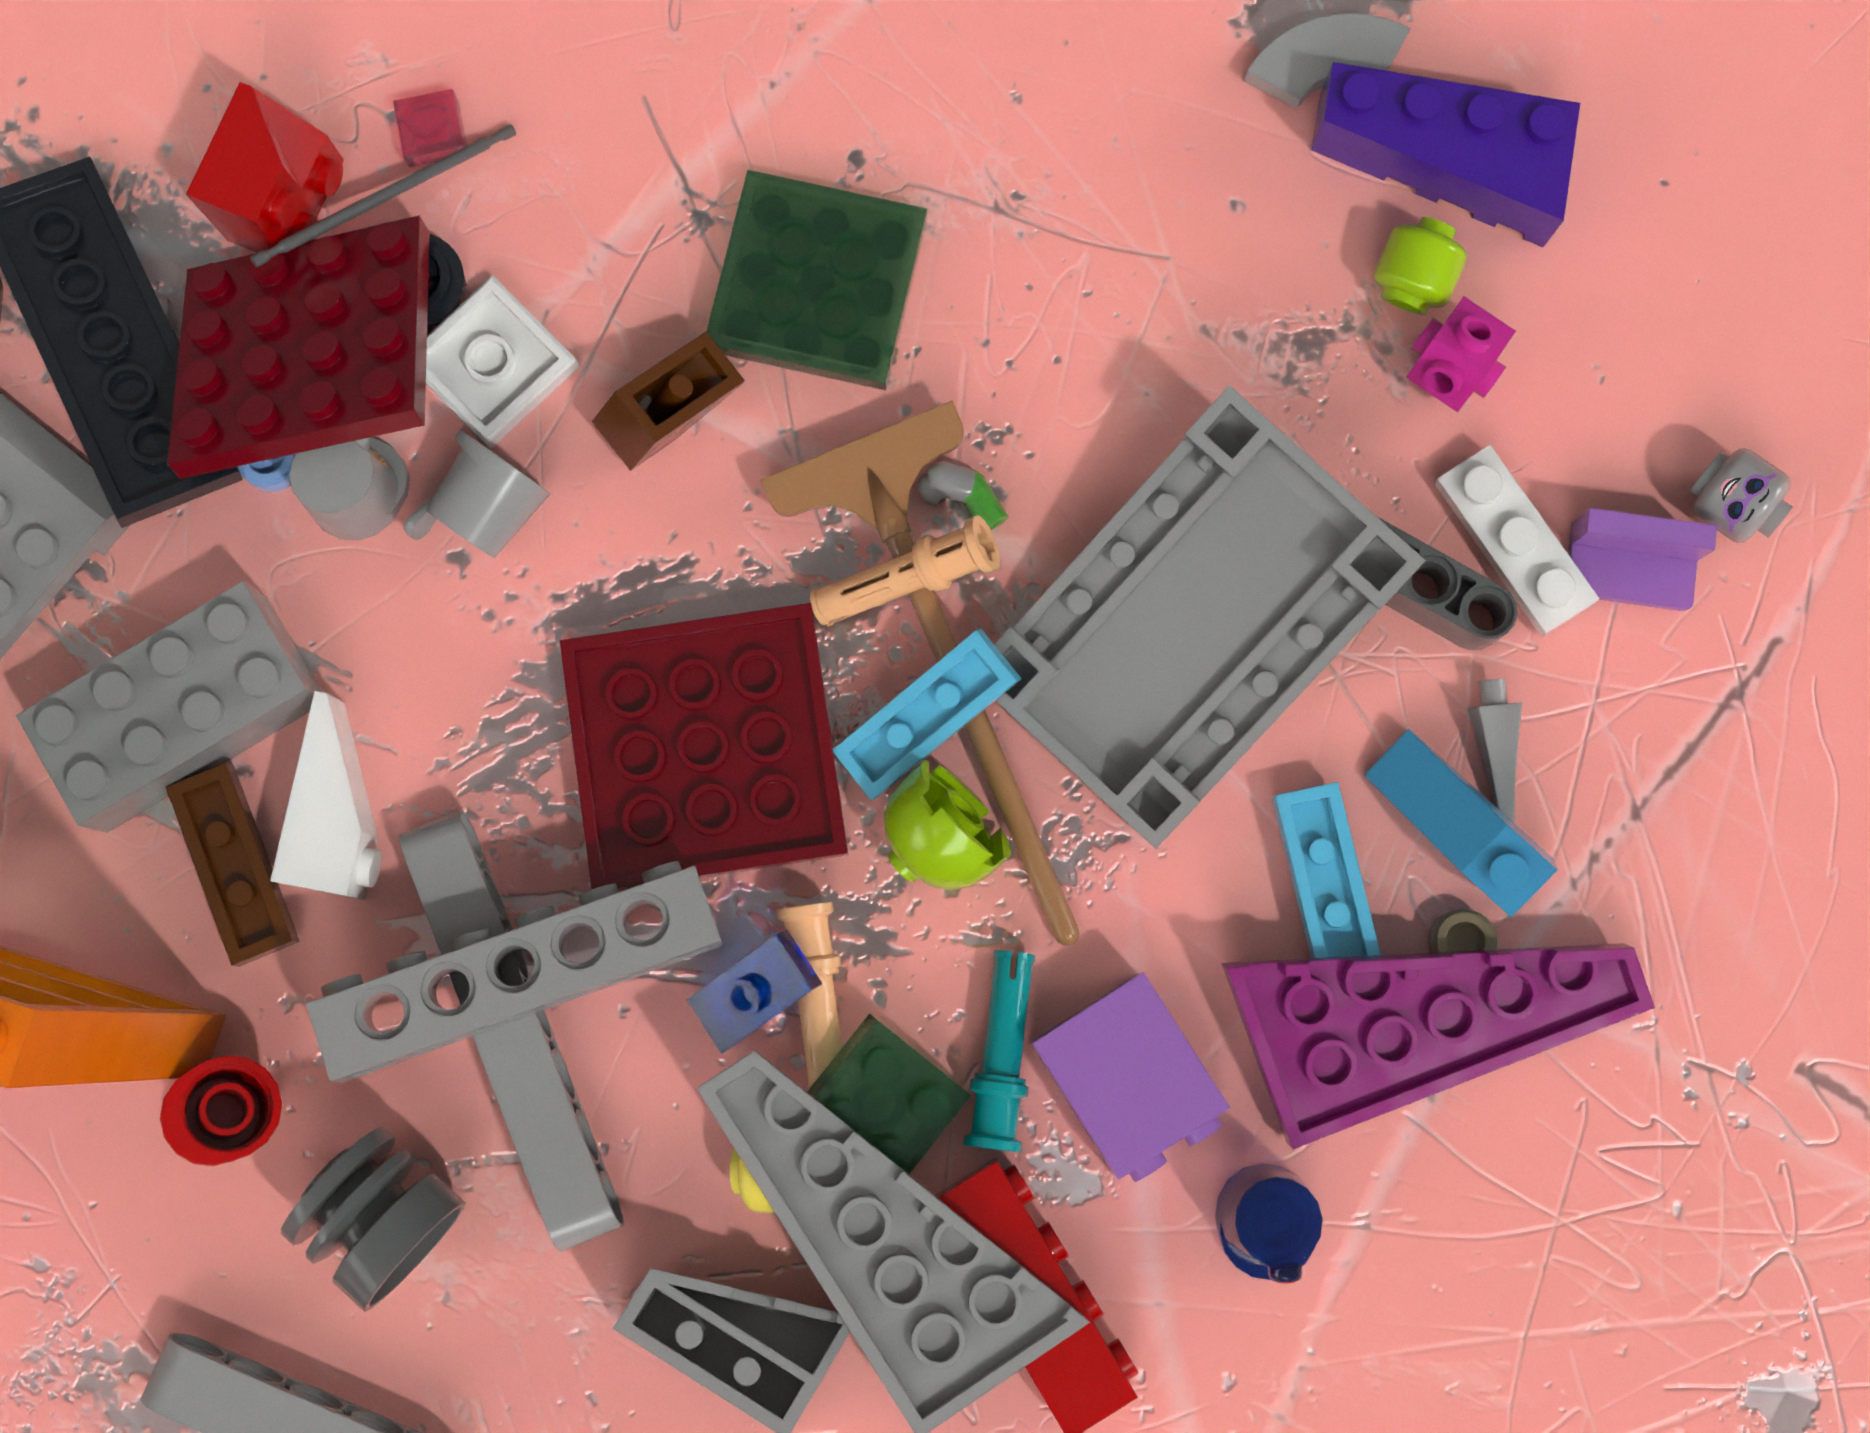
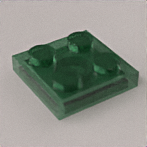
(889, 1093)

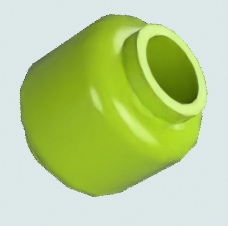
(1420, 266)

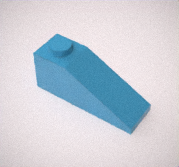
(1462, 823)

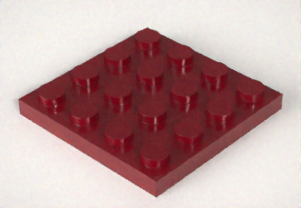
(302, 349)
(703, 746)

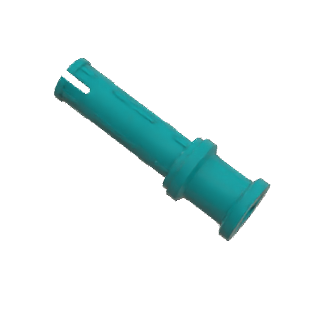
(999, 1086)

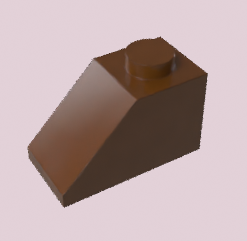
(666, 400)

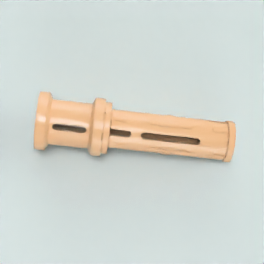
(929, 565)
(819, 1008)

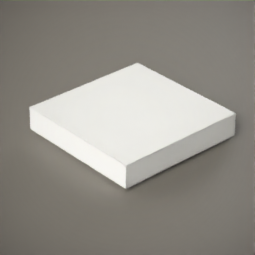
(494, 362)

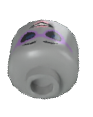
(1742, 495)

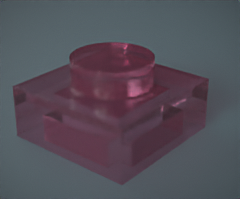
(429, 127)

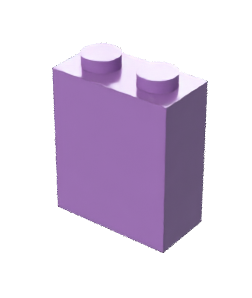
(1131, 1078)

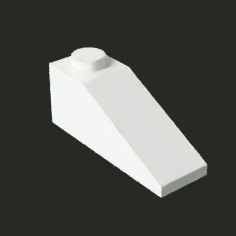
(328, 821)

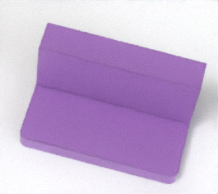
(1640, 557)

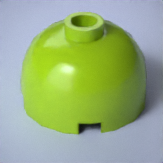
(940, 832)

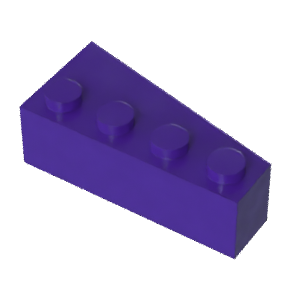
(1454, 142)

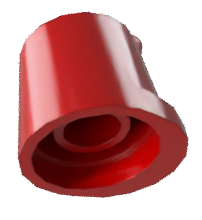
(221, 1111)

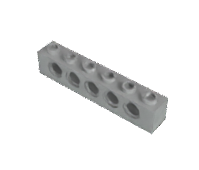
(344, 1013)

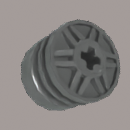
(370, 1215)

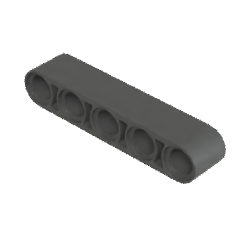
(1457, 589)

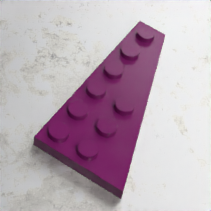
(1387, 1030)

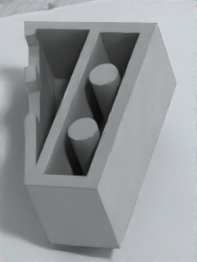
(736, 1343)

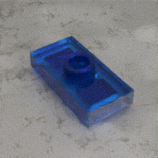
(754, 991)

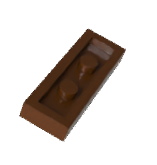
(232, 864)

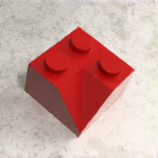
(264, 172)

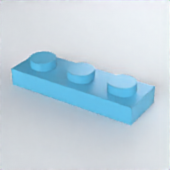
(926, 714)
(1325, 872)

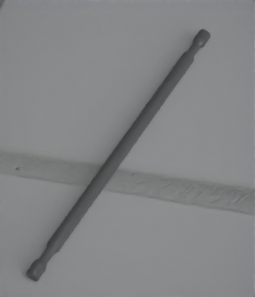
(382, 196)

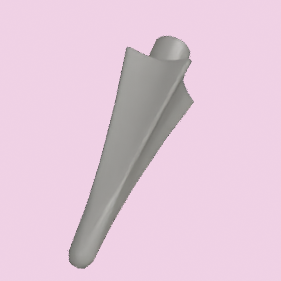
(1497, 735)

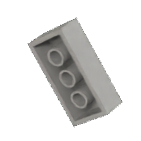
(170, 708)

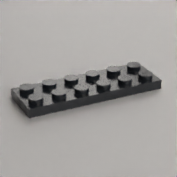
(99, 335)

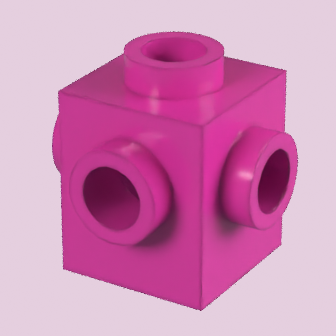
(1460, 354)

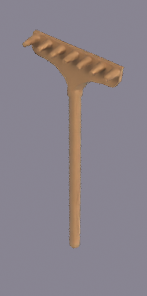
(875, 482)

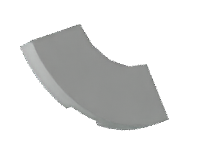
(1304, 54)

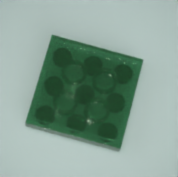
(816, 279)

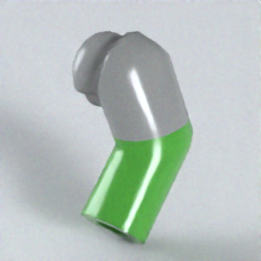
(963, 485)

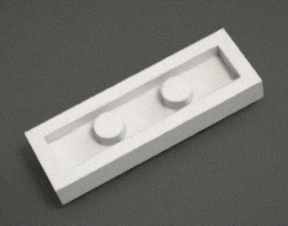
(1516, 541)

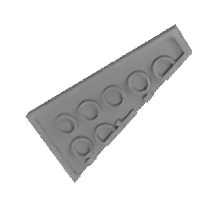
(909, 1276)

